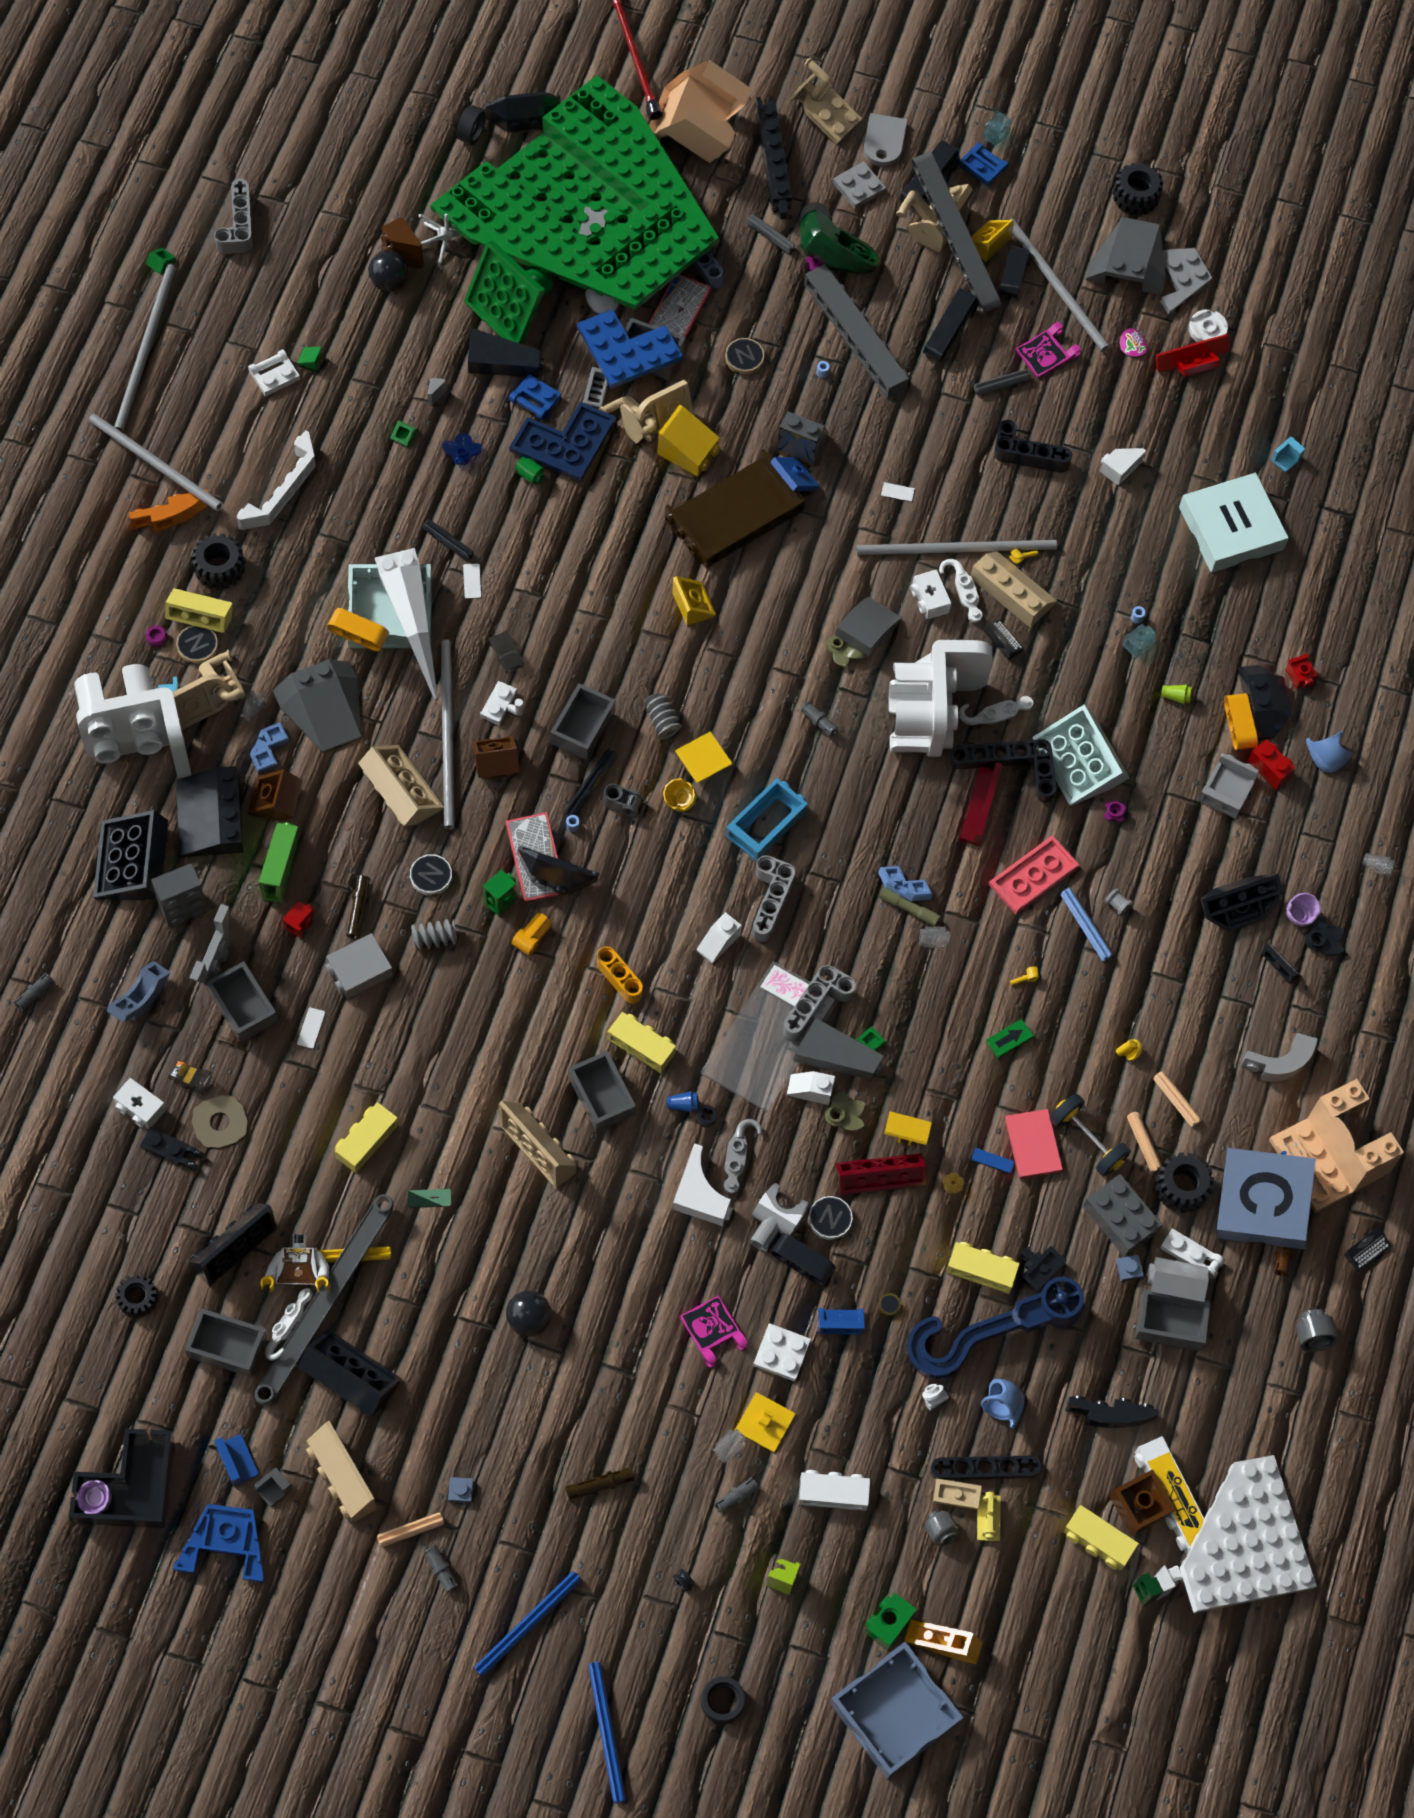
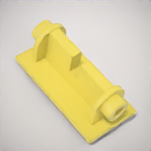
(988, 1517)

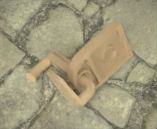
(825, 105)
(929, 231)
(653, 412)
(207, 693)

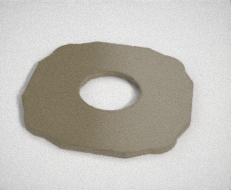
(217, 1139)

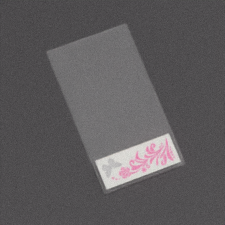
(754, 1053)

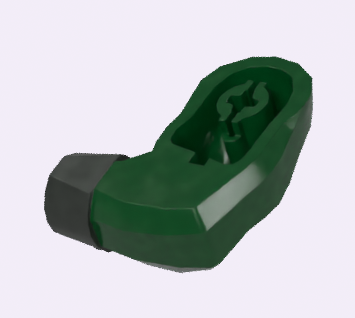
(832, 244)

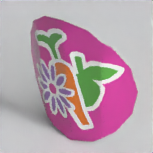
(1133, 342)

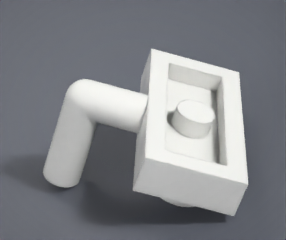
(500, 703)

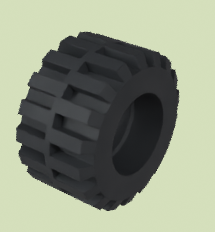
(1137, 176)
(220, 575)
(1191, 1167)

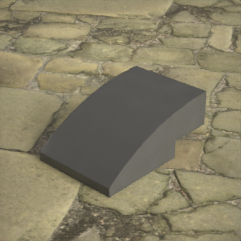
(867, 626)

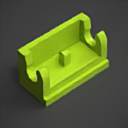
(783, 1579)

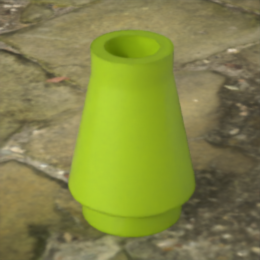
(1177, 693)

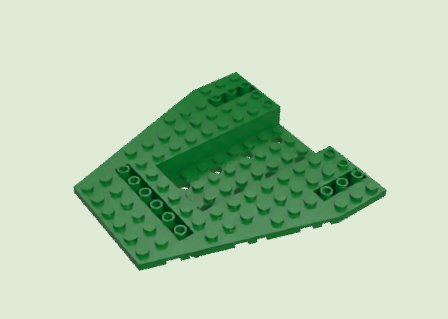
(612, 157)

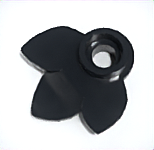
(1327, 937)

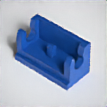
(841, 1322)

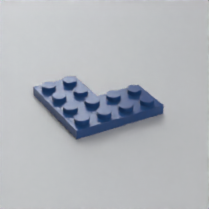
(627, 358)

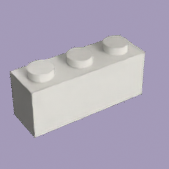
(834, 1490)

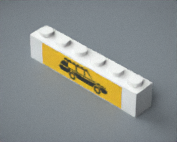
(1187, 1517)

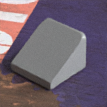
(436, 389)

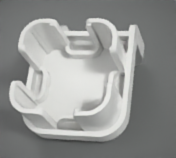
(924, 694)
(132, 722)

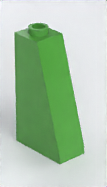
(279, 862)

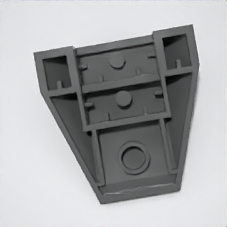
(1131, 254)
(323, 703)

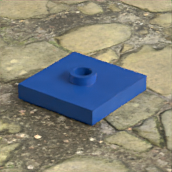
(794, 474)

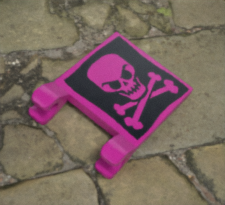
(1045, 353)
(711, 1326)

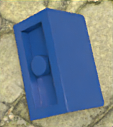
(236, 1459)

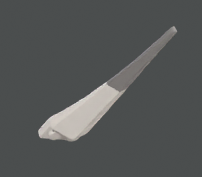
(403, 584)

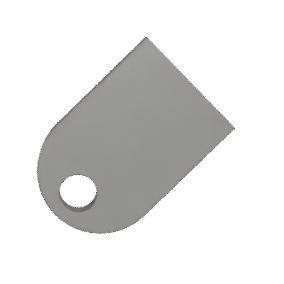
(884, 137)

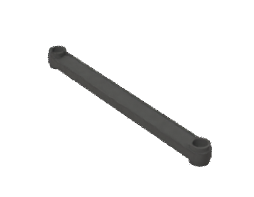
(325, 1300)

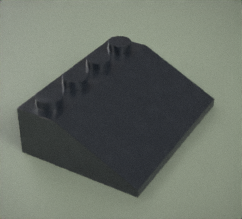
(210, 813)
(130, 856)
(234, 1243)

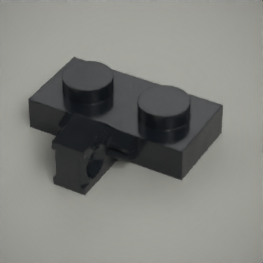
(1040, 1266)

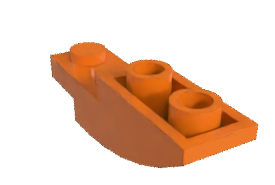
(180, 509)

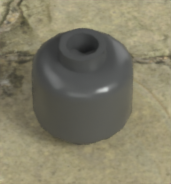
(941, 1528)

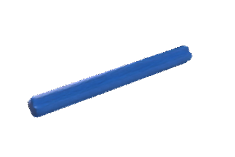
(527, 1623)
(607, 1733)

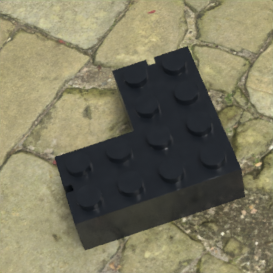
(139, 1489)

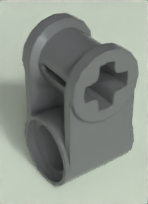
(624, 800)

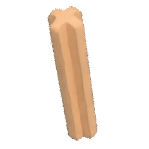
(1177, 1099)
(1144, 1141)
(410, 1529)

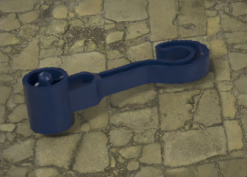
(1057, 1305)

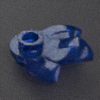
(462, 449)

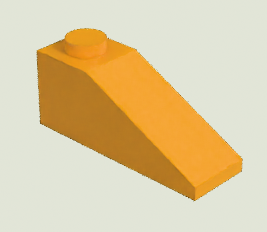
(944, 1641)

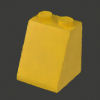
(687, 442)

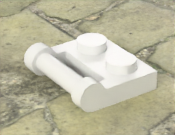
(277, 377)

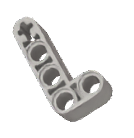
(231, 239)
(770, 900)
(813, 1003)

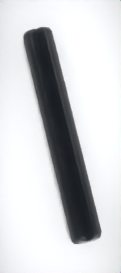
(590, 783)

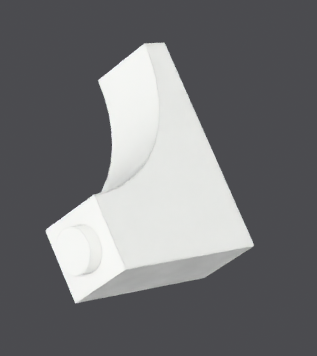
(697, 1196)

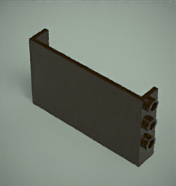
(735, 511)

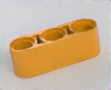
(358, 629)
(1240, 721)
(615, 966)

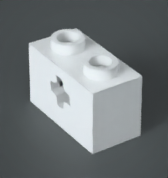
(930, 594)
(133, 1093)

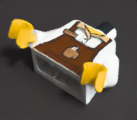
(297, 1266)

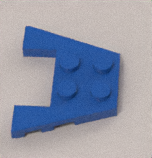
(228, 1532)

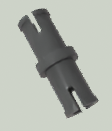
(819, 719)
(34, 992)
(736, 1495)
(441, 1568)

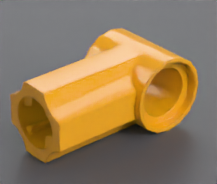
(529, 937)

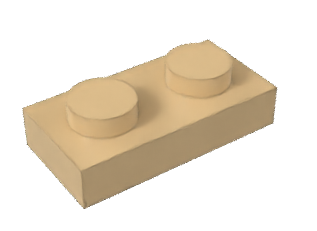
(957, 1494)

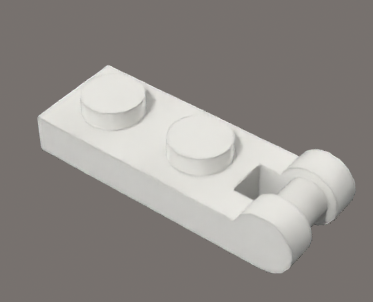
(1191, 1252)

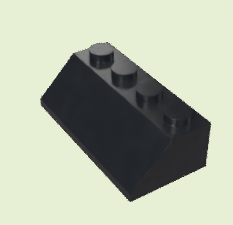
(349, 1372)

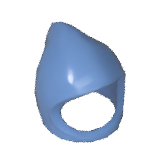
(1329, 753)
(1010, 1396)

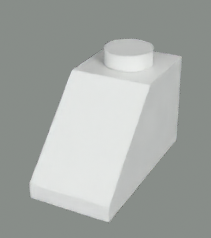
(1121, 463)
(719, 938)
(811, 1086)

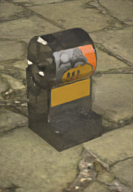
(191, 1077)

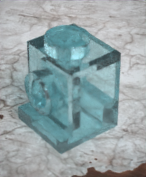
(997, 128)
(1139, 640)

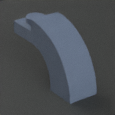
(141, 994)

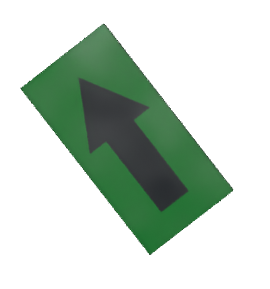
(1009, 1038)

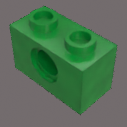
(500, 892)
(884, 1633)

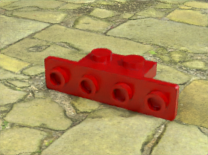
(1194, 357)

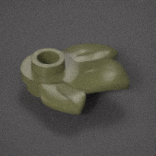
(843, 652)
(847, 1110)

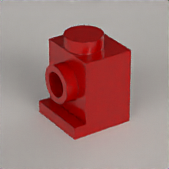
(1301, 671)
(298, 919)

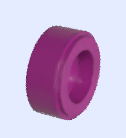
(156, 636)

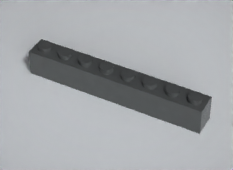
(856, 331)

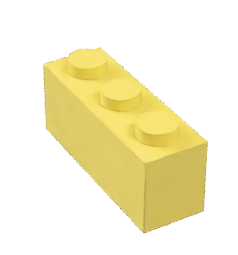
(198, 610)
(641, 1042)
(366, 1137)
(982, 1267)
(1100, 1538)

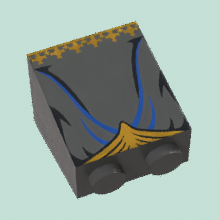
(801, 438)

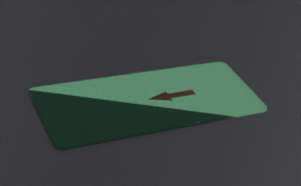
(429, 1198)

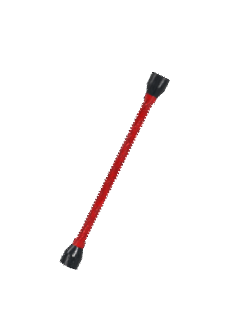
(653, 107)

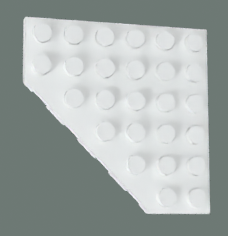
(1247, 1542)

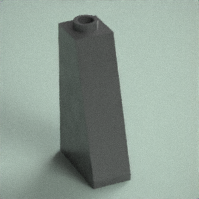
(837, 1052)

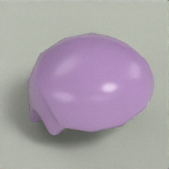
(1303, 909)
(94, 1497)

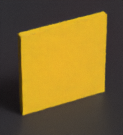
(703, 757)
(907, 1128)
(765, 1422)

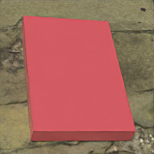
(1033, 1144)

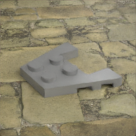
(1186, 274)
(217, 950)

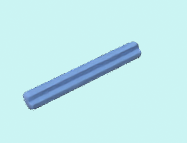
(1086, 924)

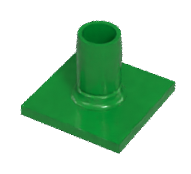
(506, 293)

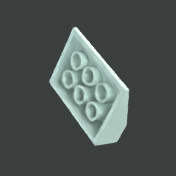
(1082, 756)

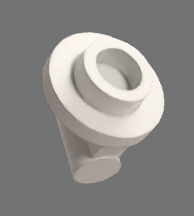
(934, 1395)

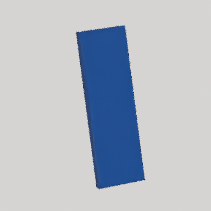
(992, 1160)

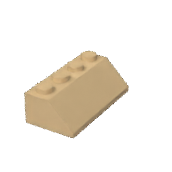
(1012, 588)
(400, 784)
(341, 1473)

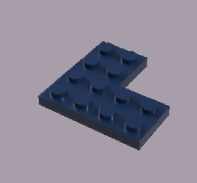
(565, 451)

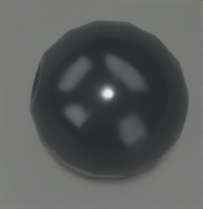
(388, 270)
(528, 1313)

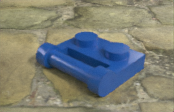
(980, 167)
(537, 392)

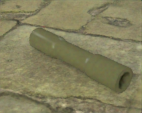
(921, 912)

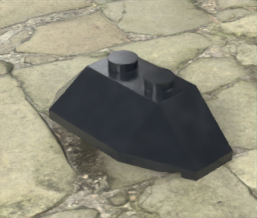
(521, 110)
(1267, 699)
(555, 873)
(1242, 901)

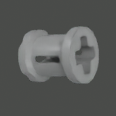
(1118, 901)

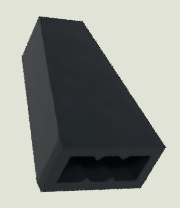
(501, 356)

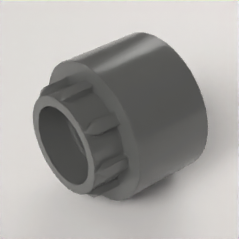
(1316, 1331)

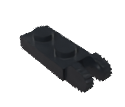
(170, 1148)

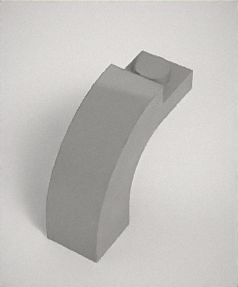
(1283, 1067)

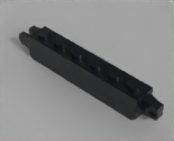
(773, 157)

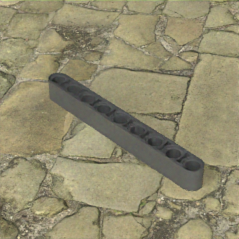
(956, 232)

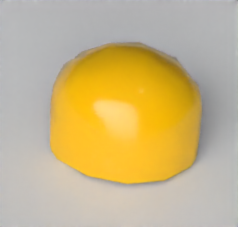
(680, 795)

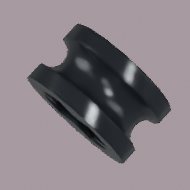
(709, 1109)
(683, 1580)

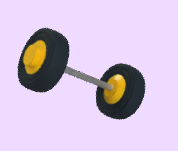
(1066, 1111)

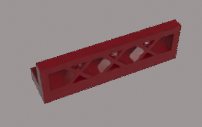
(980, 805)
(882, 1175)

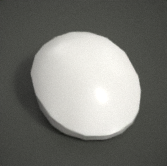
(600, 303)

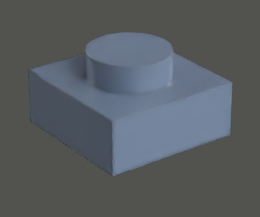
(1129, 1268)
(460, 1490)

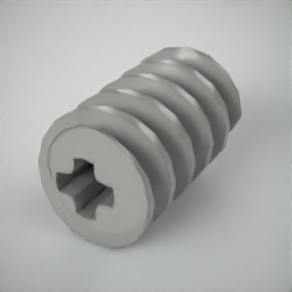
(662, 715)
(434, 935)

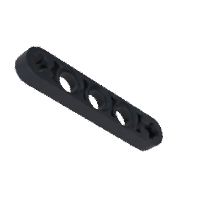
(975, 1472)

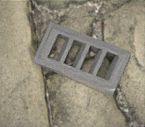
(596, 372)

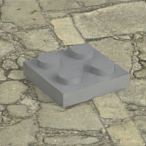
(859, 185)

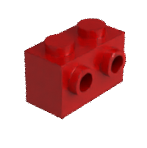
(1271, 764)

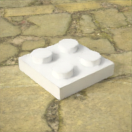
(781, 1352)

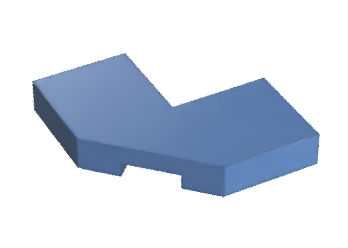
(268, 739)
(912, 890)

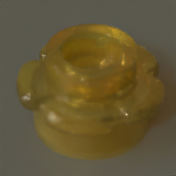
(949, 1187)

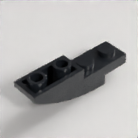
(1120, 1415)

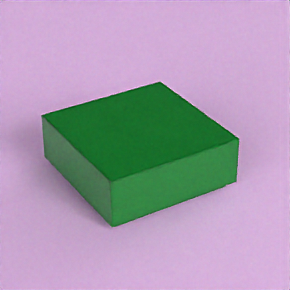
(872, 1039)

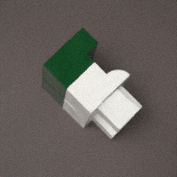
(1153, 1589)

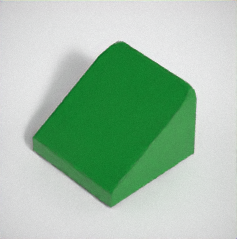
(160, 259)
(310, 357)
(404, 433)

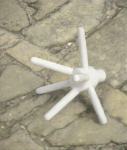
(444, 233)

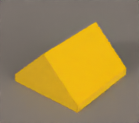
(992, 237)
(692, 600)

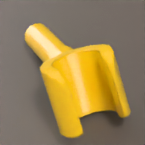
(1017, 557)
(1032, 976)

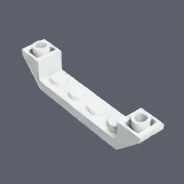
(253, 517)

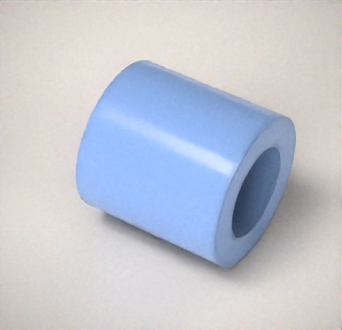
(822, 369)
(1138, 614)
(572, 827)

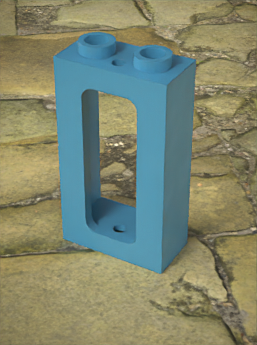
(775, 791)

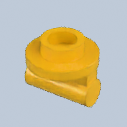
(1131, 1049)

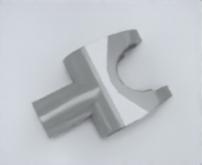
(775, 1218)

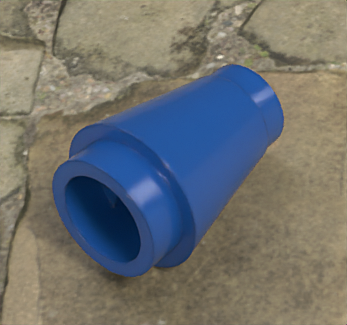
(683, 1102)

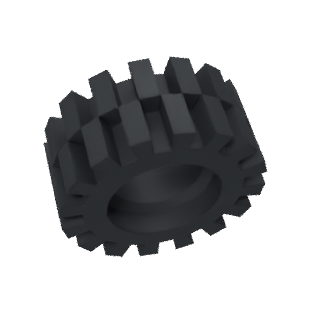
(140, 1308)

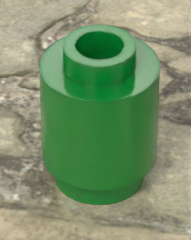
(530, 470)

